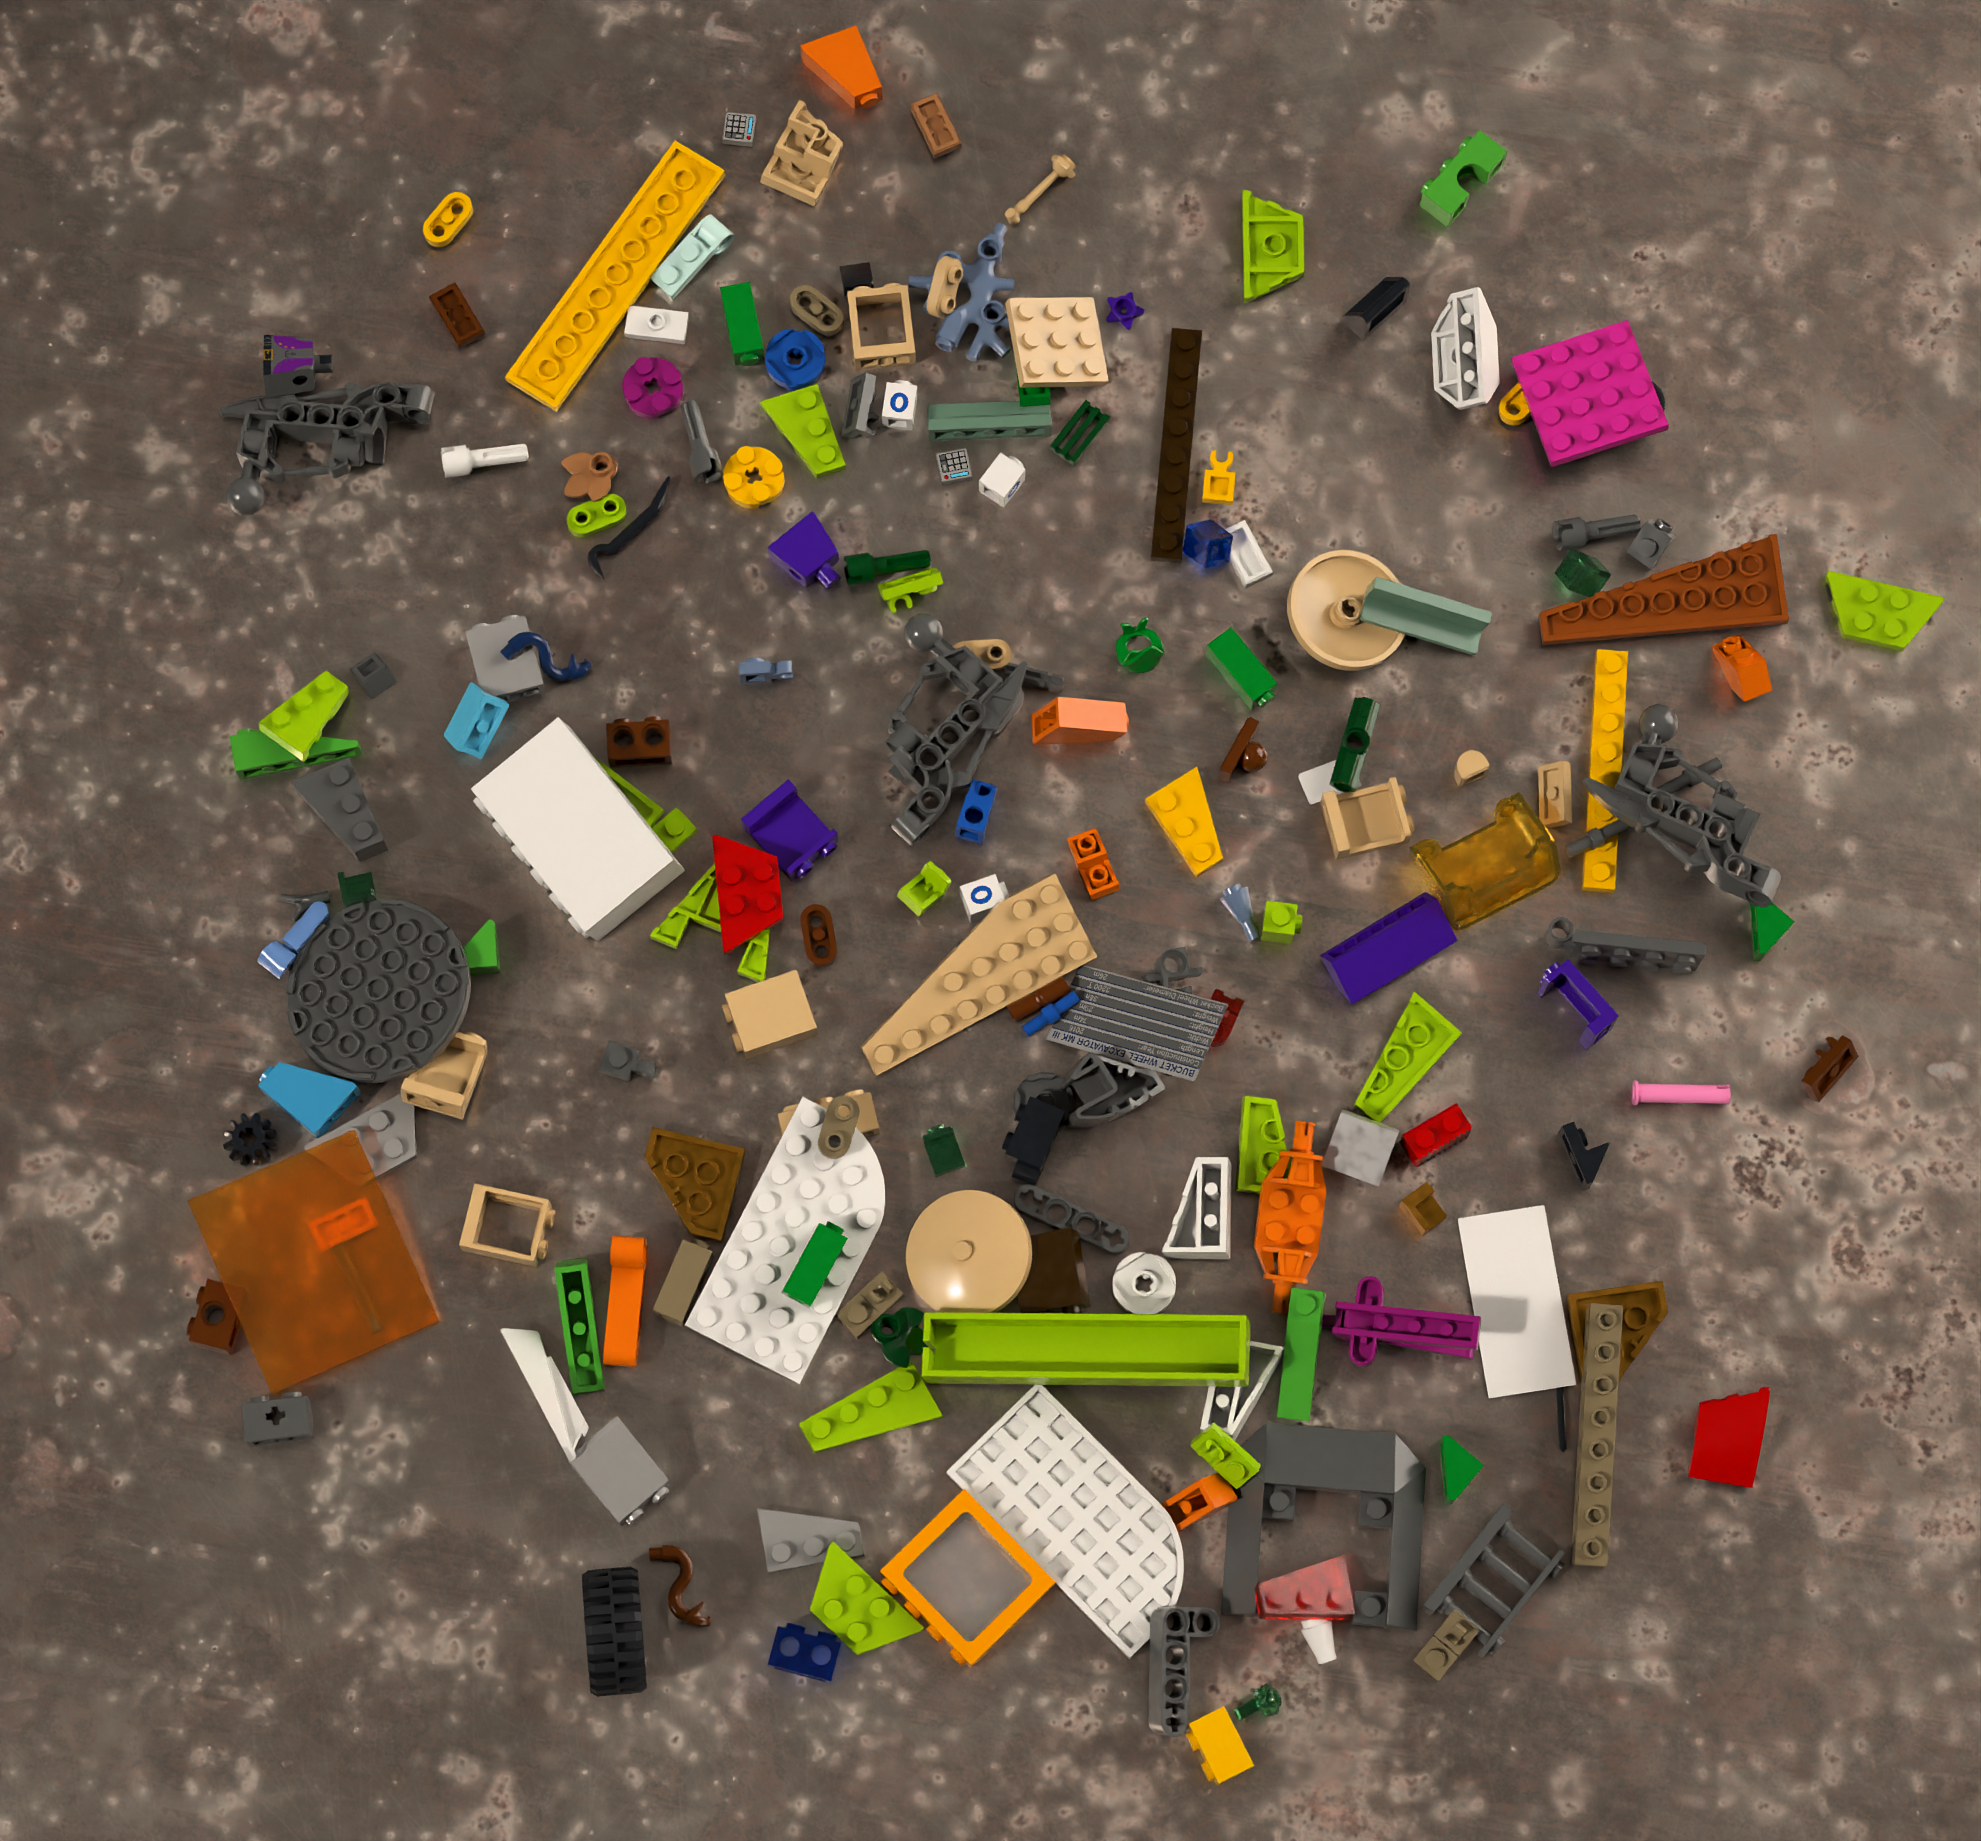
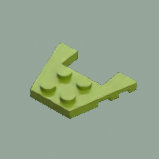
(703, 908)

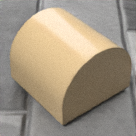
(1470, 767)

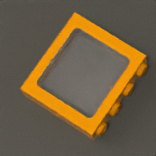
(966, 1579)

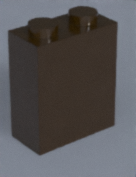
(1056, 1275)

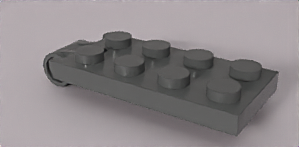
(1625, 949)

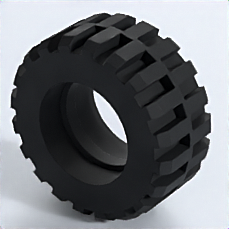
(614, 1631)

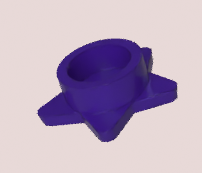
(1126, 302)

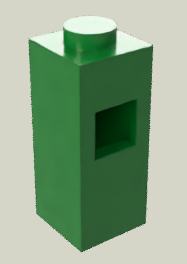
(742, 324)
(1241, 669)
(815, 1264)

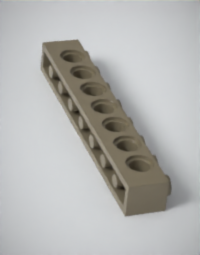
(1596, 1435)

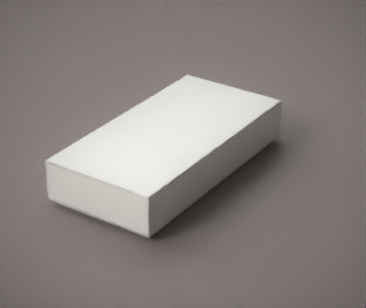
(1247, 556)

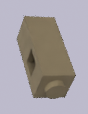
(683, 1281)

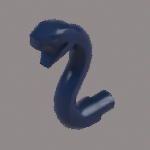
(572, 671)

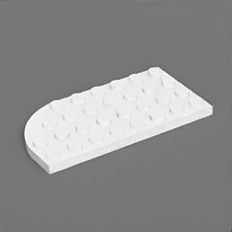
(795, 1193)
(1077, 1516)

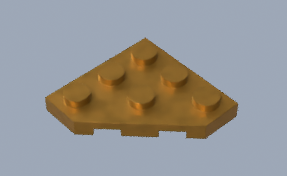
(697, 1179)
(1642, 1312)

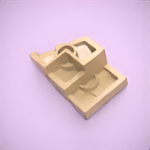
(803, 157)

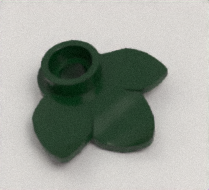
(905, 1336)

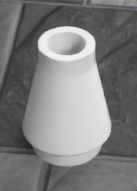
(1320, 1639)

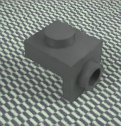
(1651, 542)

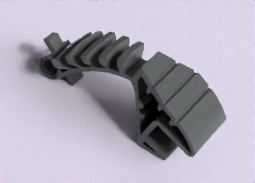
(1110, 1086)

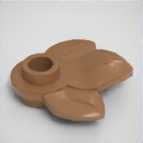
(586, 477)

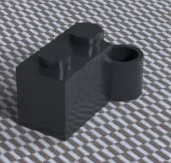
(1032, 1138)

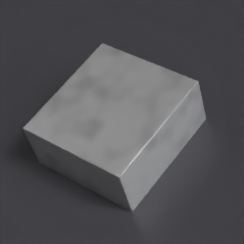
(1360, 1147)

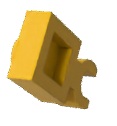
(1219, 483)

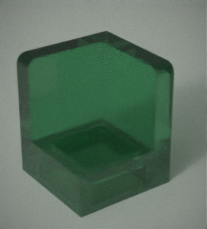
(1582, 573)
(357, 888)

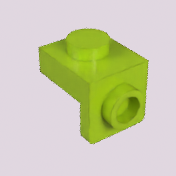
(925, 889)

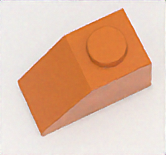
(1200, 1501)

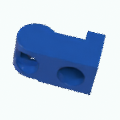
(976, 811)

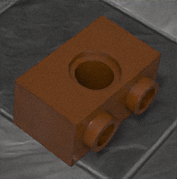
(217, 1336)

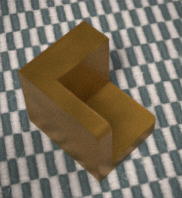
(1423, 1209)

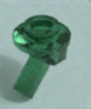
(1266, 1700)

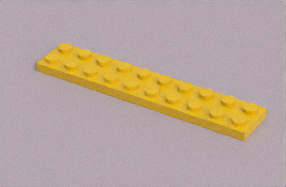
(615, 276)

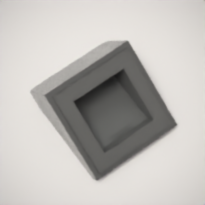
(373, 675)

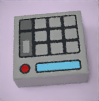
(739, 129)
(954, 466)

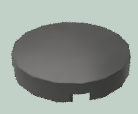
(1048, 1084)

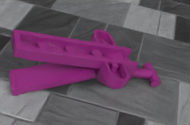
(1371, 1323)

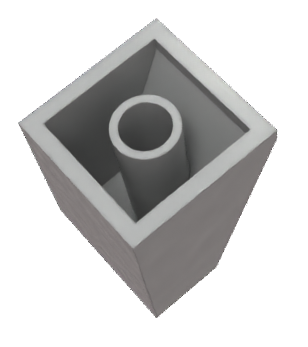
(620, 1472)

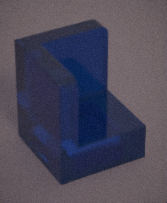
(1207, 543)

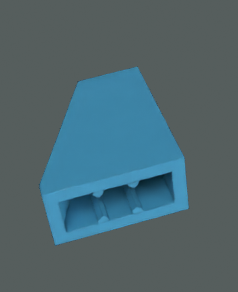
(308, 1096)

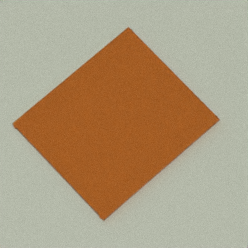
(313, 1261)

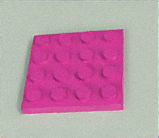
(1589, 393)

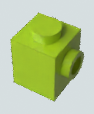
(1280, 922)

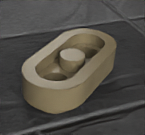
(818, 311)
(838, 1126)

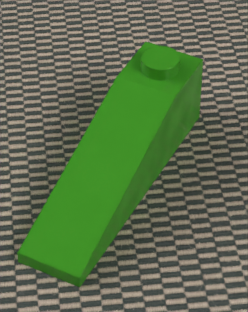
(260, 755)
(579, 1324)
(1301, 1353)

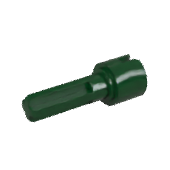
(864, 568)

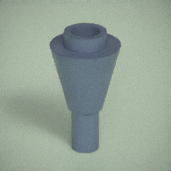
(1239, 905)

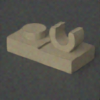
(869, 1305)
(1446, 1644)

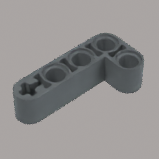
(1178, 1669)

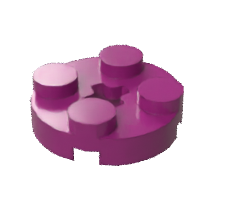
(660, 402)

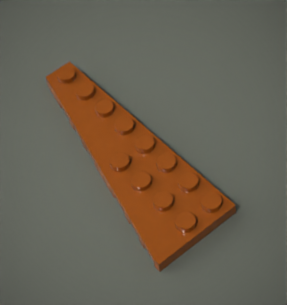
(1715, 593)

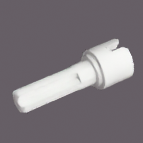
(461, 460)

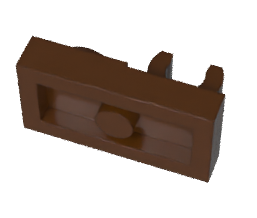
(1829, 1068)

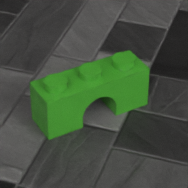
(1477, 158)

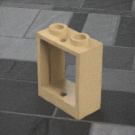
(886, 354)
(475, 1217)

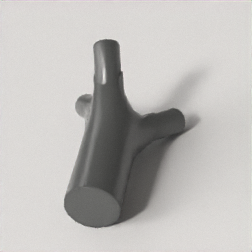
(305, 902)

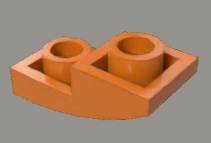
(1093, 864)

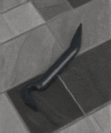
(630, 531)

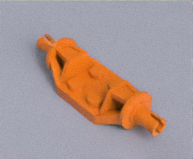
(1291, 1216)

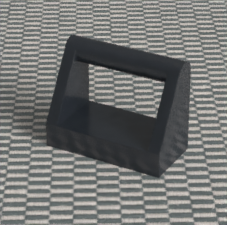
(1377, 306)

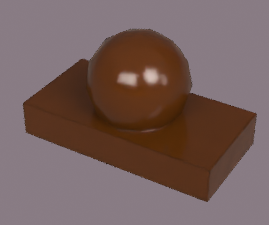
(1244, 751)

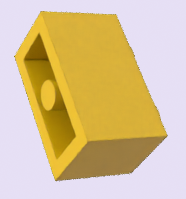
(1219, 1745)

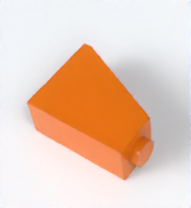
(844, 67)
(1079, 721)

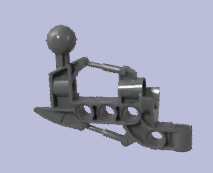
(270, 417)
(985, 695)
(1634, 801)

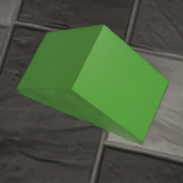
(483, 951)

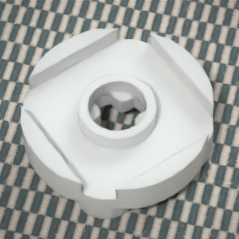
(1144, 1266)

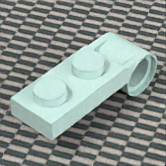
(691, 255)

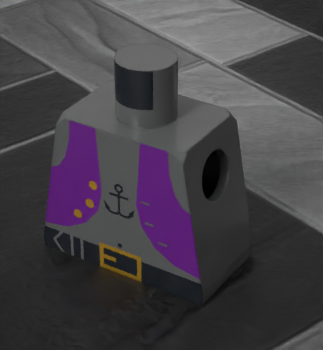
(291, 365)

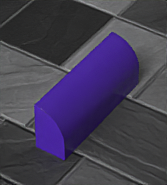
(1389, 947)

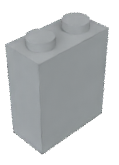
(496, 675)

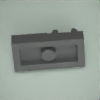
(857, 413)

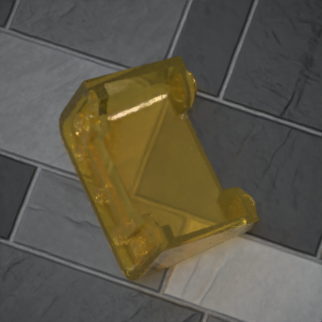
(1490, 865)

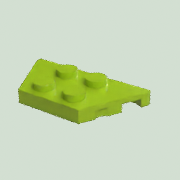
(1270, 246)
(1879, 611)
(858, 1606)

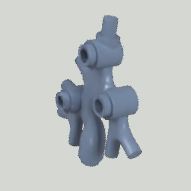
(982, 284)

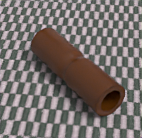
(1034, 1001)

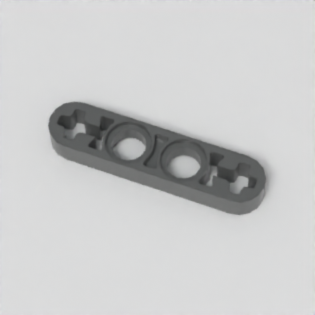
(1073, 1215)

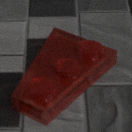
(1308, 1593)

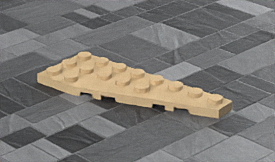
(1005, 957)

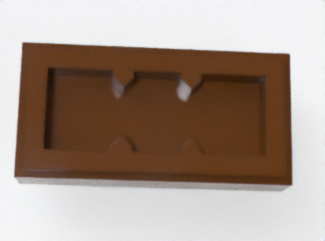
(457, 315)

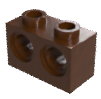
(639, 751)

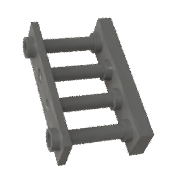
(1481, 1550)

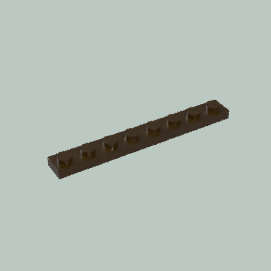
(1176, 445)

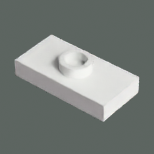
(656, 324)

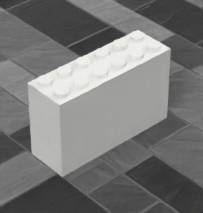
(576, 831)

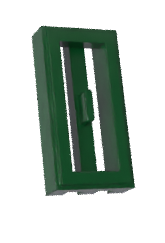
(1093, 413)

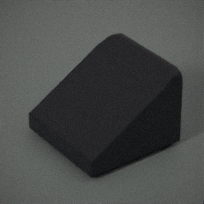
(856, 276)

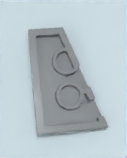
(803, 1540)

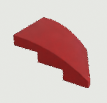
(1729, 1438)

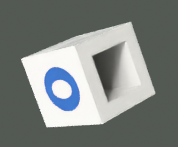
(899, 405)
(1002, 479)
(982, 896)

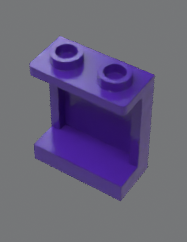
(1582, 997)

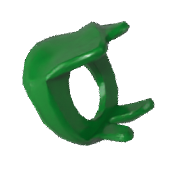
(1141, 660)

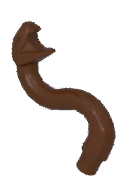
(677, 1555)

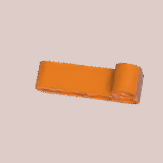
(626, 1300)

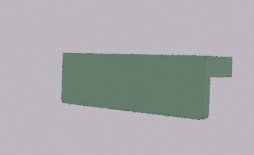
(987, 421)
(1424, 615)

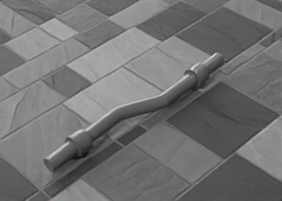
(1596, 837)

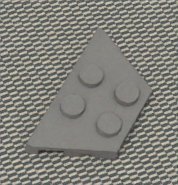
(384, 1133)

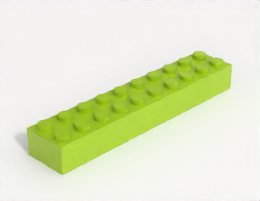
(1086, 1349)

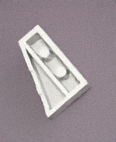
(1204, 1215)
(1232, 1405)

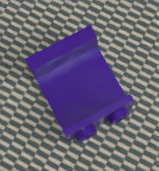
(790, 831)

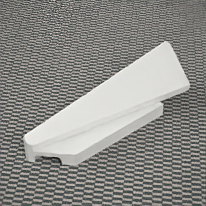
(548, 1387)

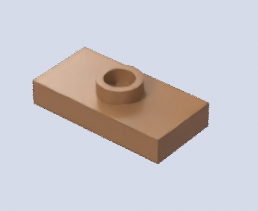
(935, 125)

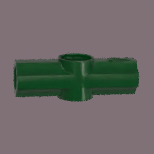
(1360, 729)

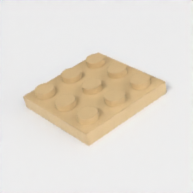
(1056, 342)

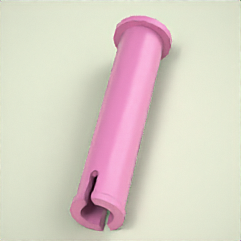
(1680, 1093)

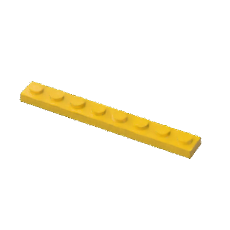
(1605, 762)

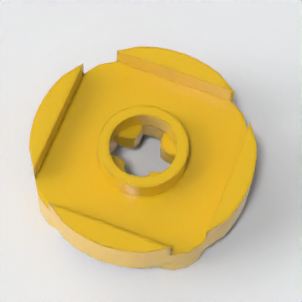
(760, 492)

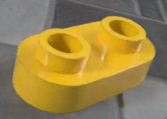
(444, 219)
(1514, 400)

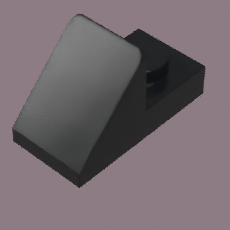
(1585, 1162)

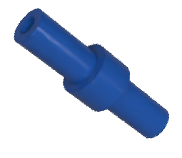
(1050, 1013)

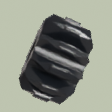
(240, 1149)

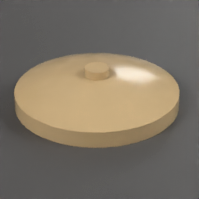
(1327, 609)
(969, 1253)

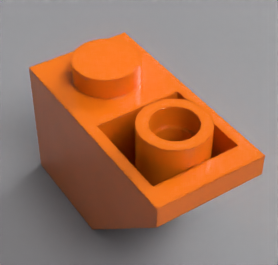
(1743, 667)

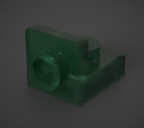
(942, 1150)

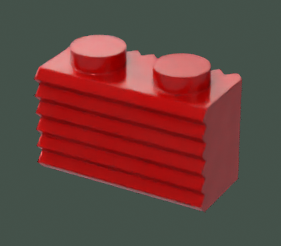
(1435, 1135)

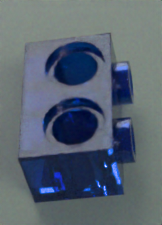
(802, 1662)

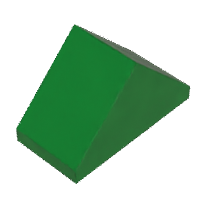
(1768, 927)
(1458, 1468)

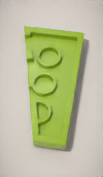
(1410, 1053)
(880, 1407)

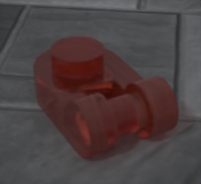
(1227, 1023)

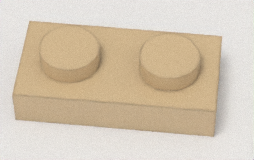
(1555, 794)

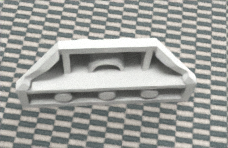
(1465, 350)

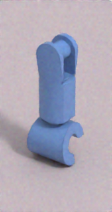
(279, 957)

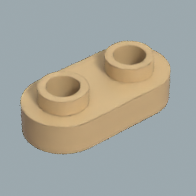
(944, 287)
(983, 648)

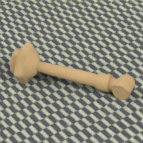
(1062, 167)

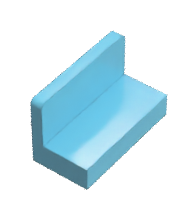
(475, 721)

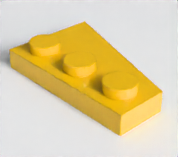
(1187, 821)

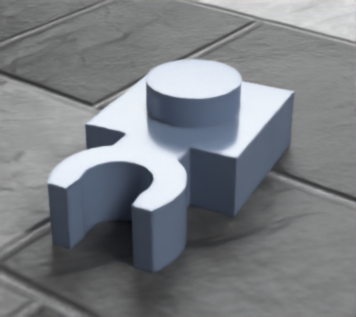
(759, 671)

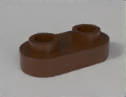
(818, 936)

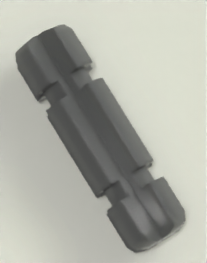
(1038, 678)

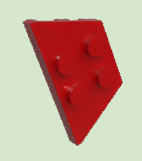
(746, 891)

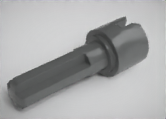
(704, 458)
(1576, 532)

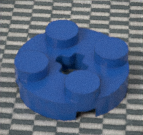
(791, 375)

